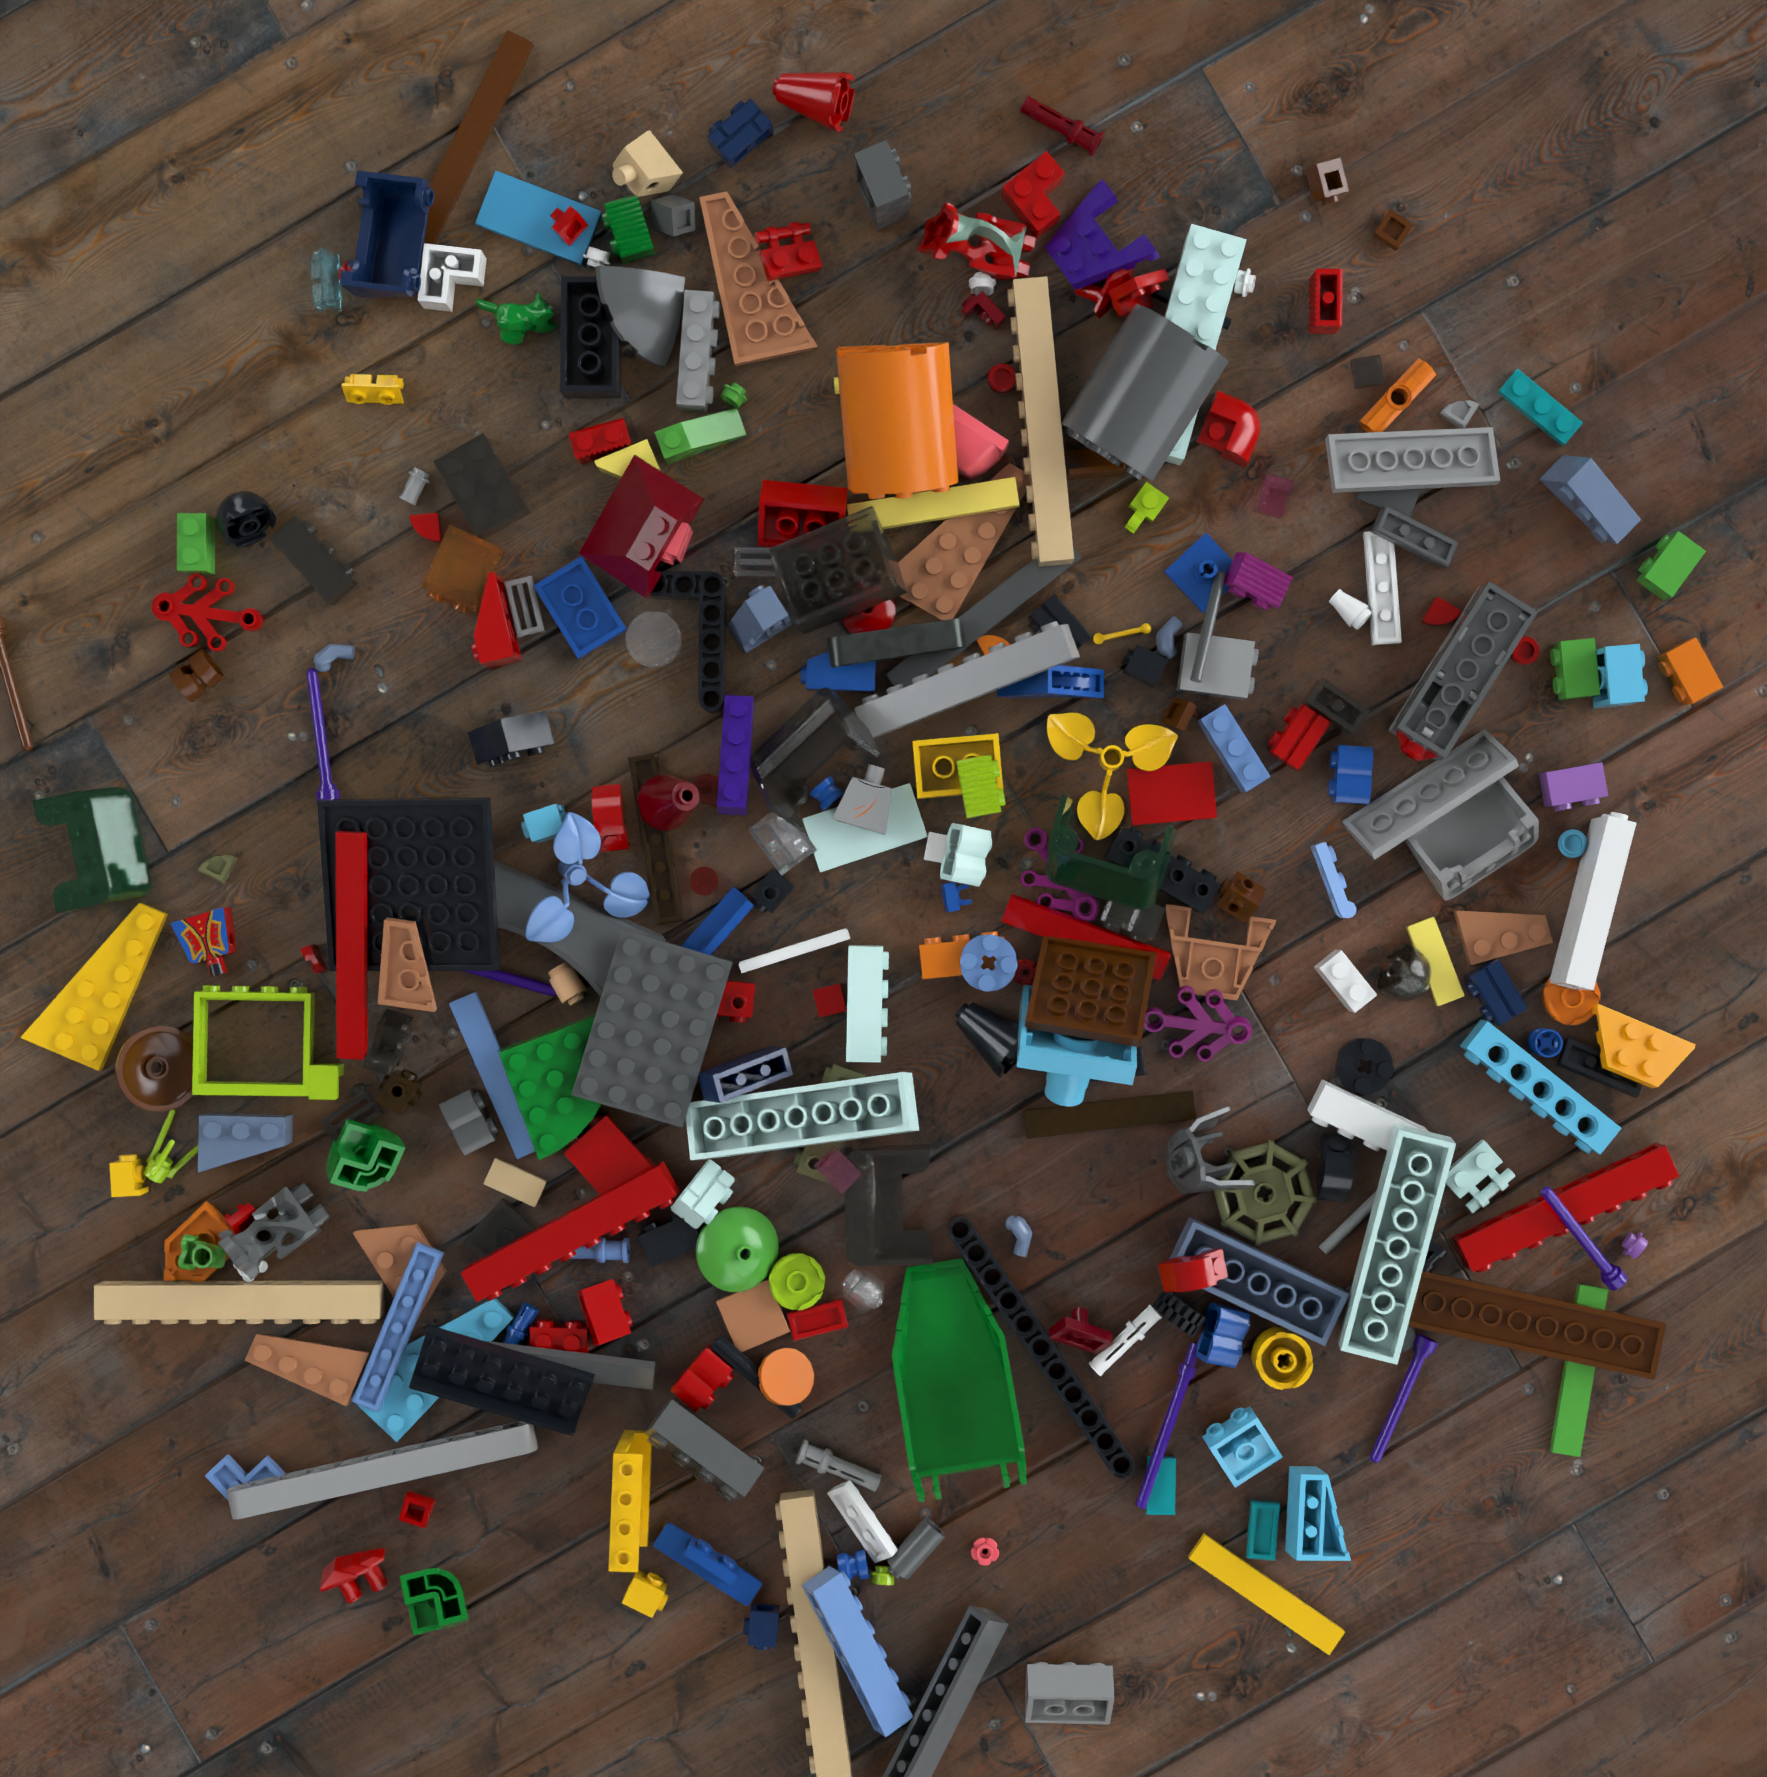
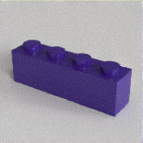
(735, 755)

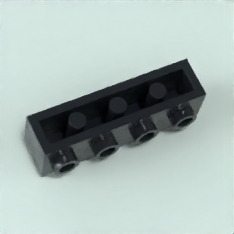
(1180, 880)

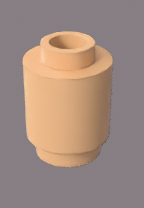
(567, 984)

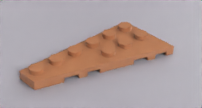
(755, 310)
(951, 557)

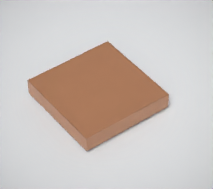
(752, 1316)

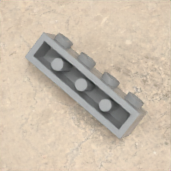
(696, 351)

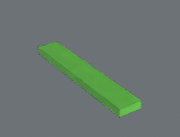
(1575, 1388)

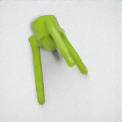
(159, 1163)

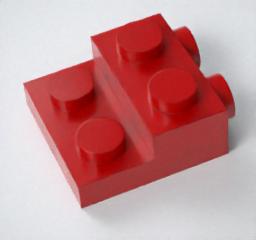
(568, 1337)

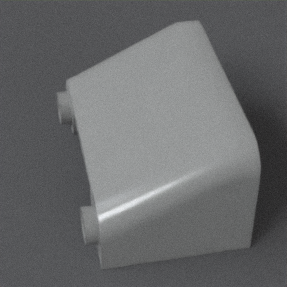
(1474, 839)

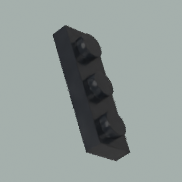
(1586, 1062)

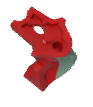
(998, 238)

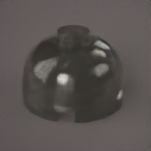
(1405, 976)

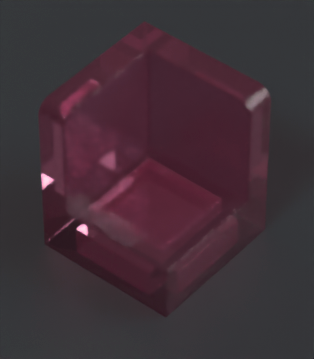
(1273, 495)
(837, 1169)

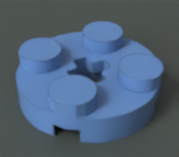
(1004, 965)

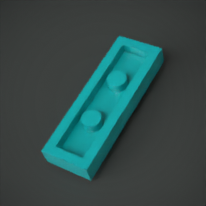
(1539, 407)

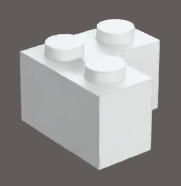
(444, 268)

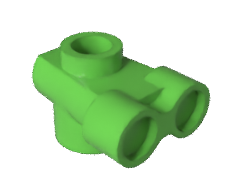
(200, 1254)

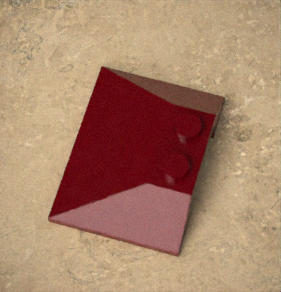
(639, 525)

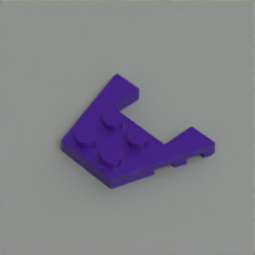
(1085, 250)

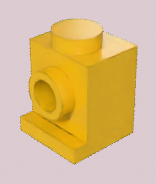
(127, 1176)

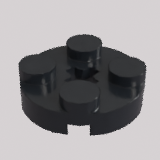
(1380, 1069)

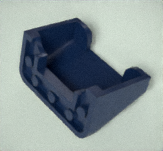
(389, 236)

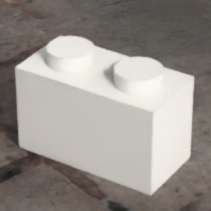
(1345, 981)

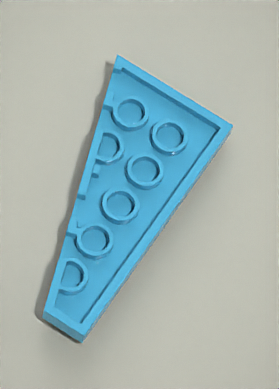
(404, 1405)

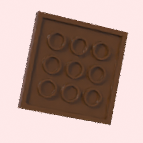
(1091, 991)

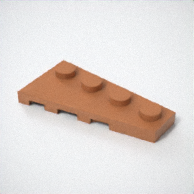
(315, 1366)

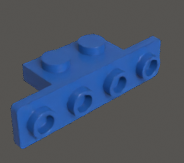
(707, 1563)

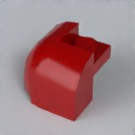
(1231, 428)

